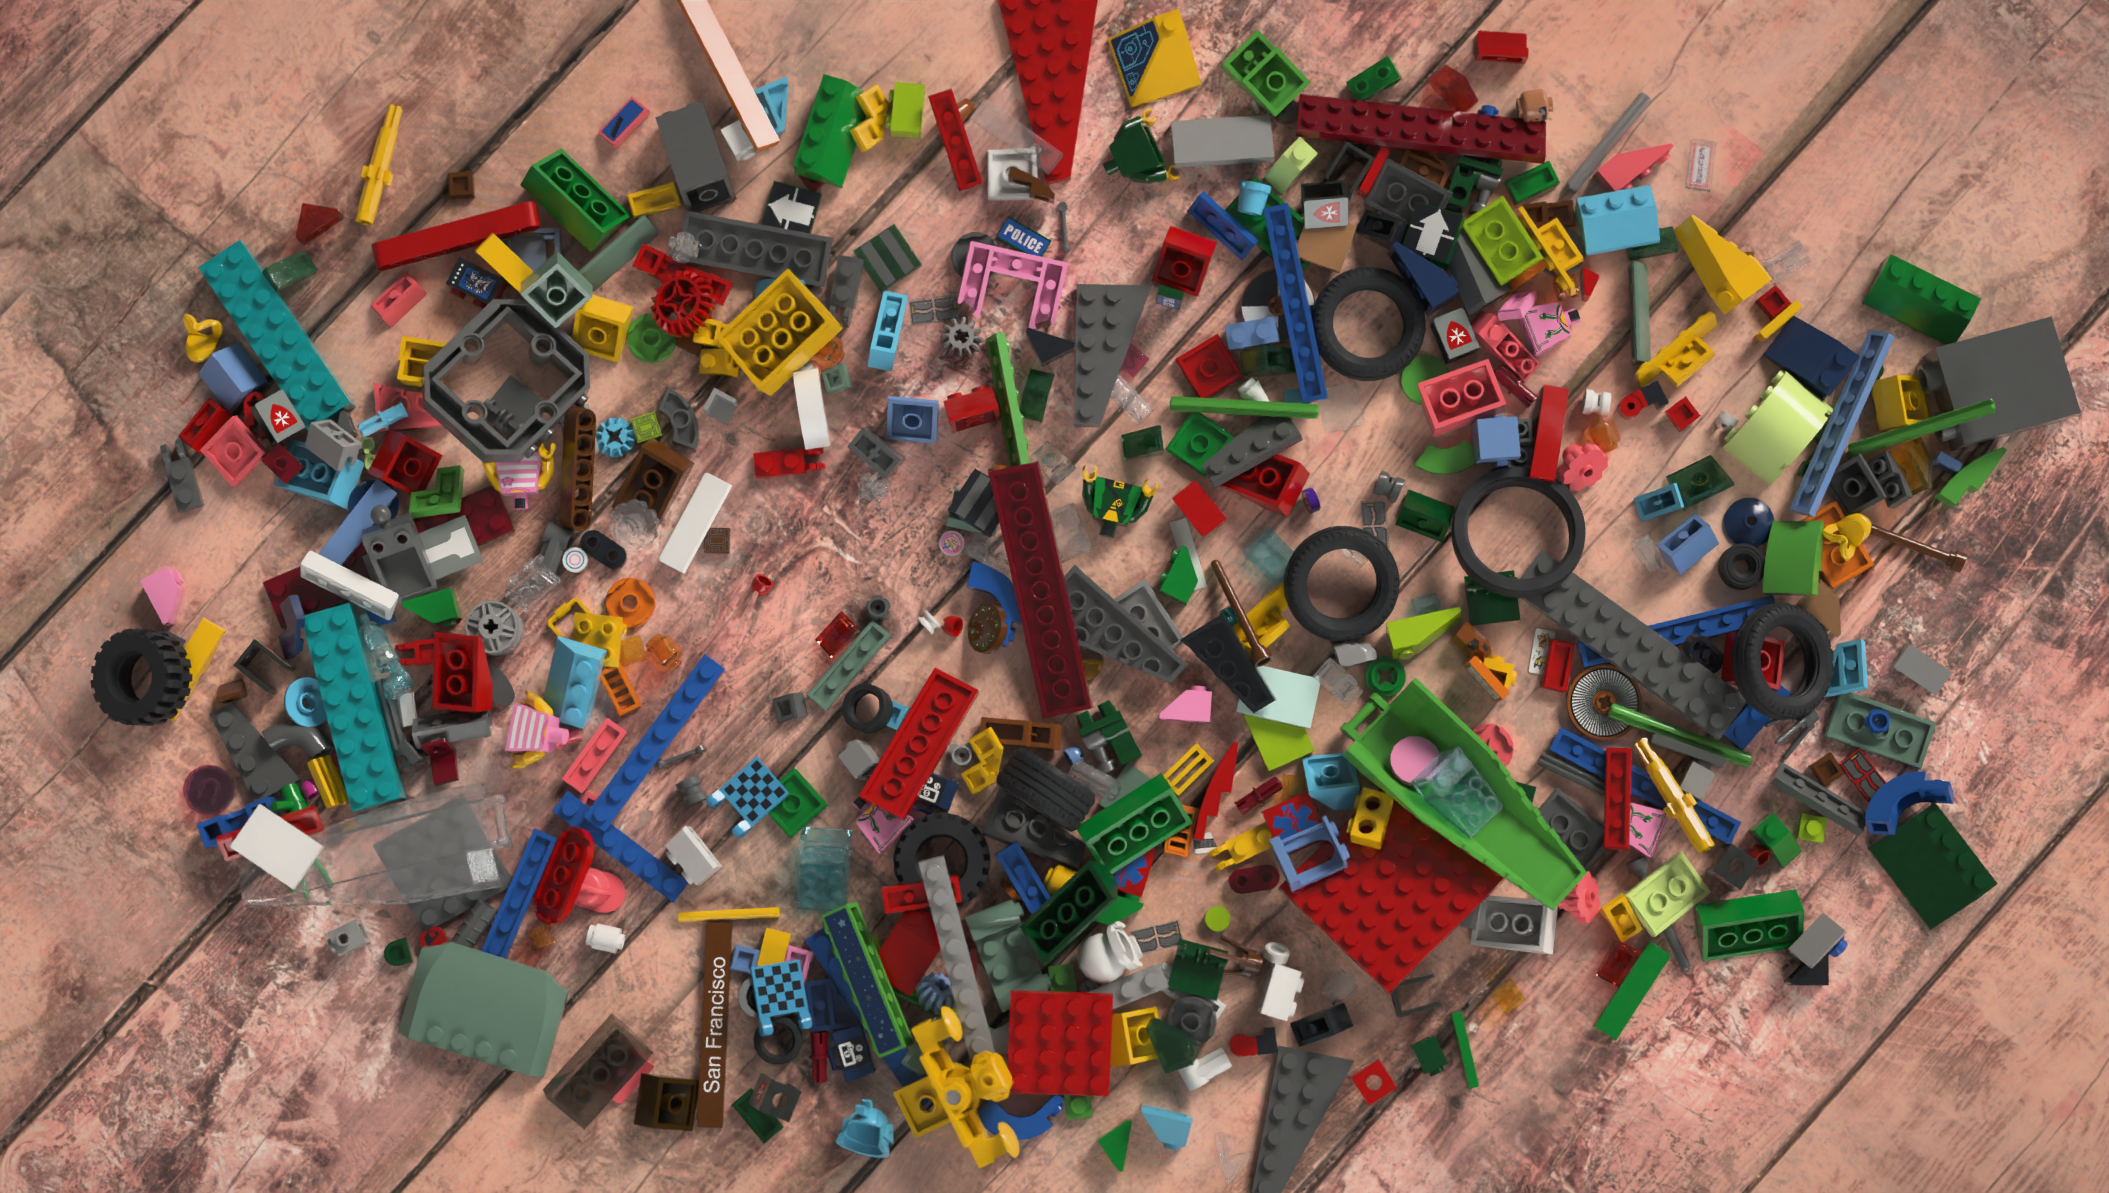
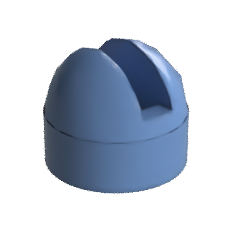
(1073, 754)

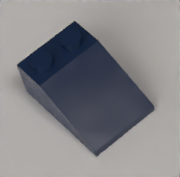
(1427, 279)
(1811, 357)

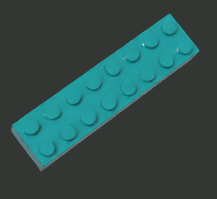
(276, 335)
(353, 708)

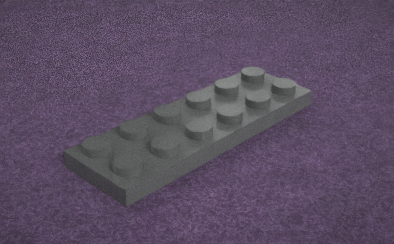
(758, 248)

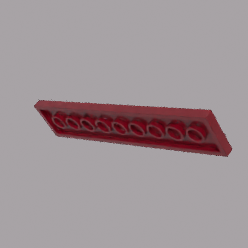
(1421, 129)
(486, 519)
(1040, 589)

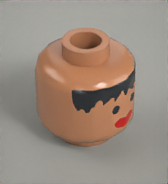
(1534, 106)

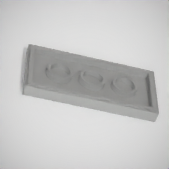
(1222, 141)

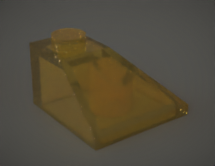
(1915, 464)

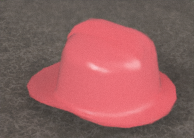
(601, 891)

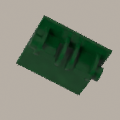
(1489, 607)
(1196, 970)

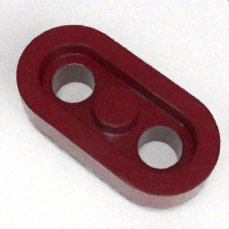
(1254, 879)

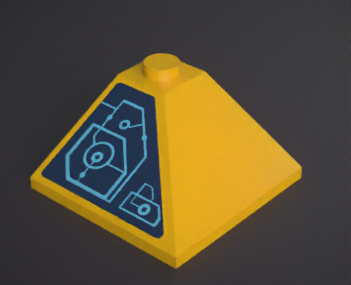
(1155, 59)

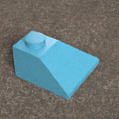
(1331, 780)
(1168, 1126)

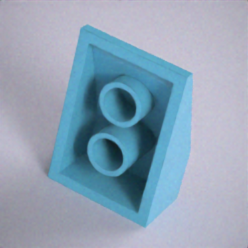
(320, 480)

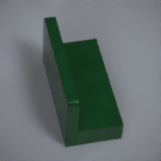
(1425, 515)

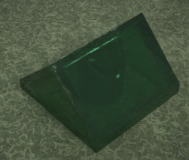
(1700, 481)

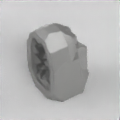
(1353, 653)

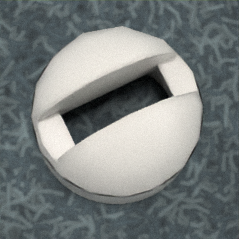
(1727, 419)

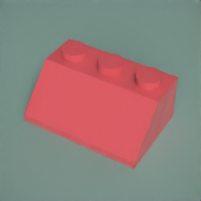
(1461, 397)

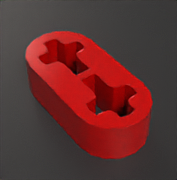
(250, 421)

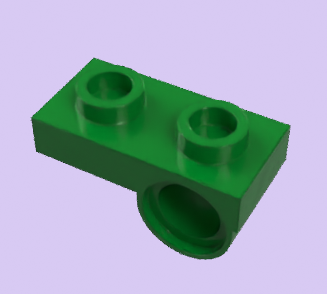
(1374, 79)

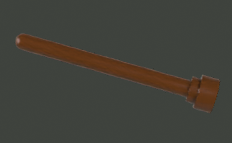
(1954, 560)
(1260, 654)

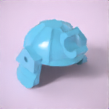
(867, 1131)

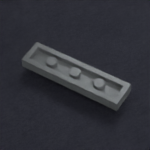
(1819, 798)

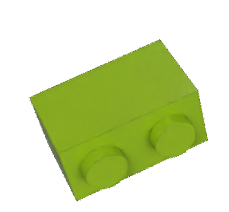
(906, 110)

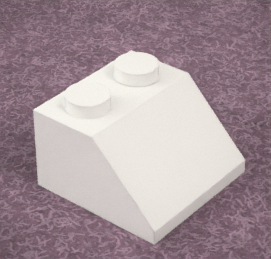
(692, 855)

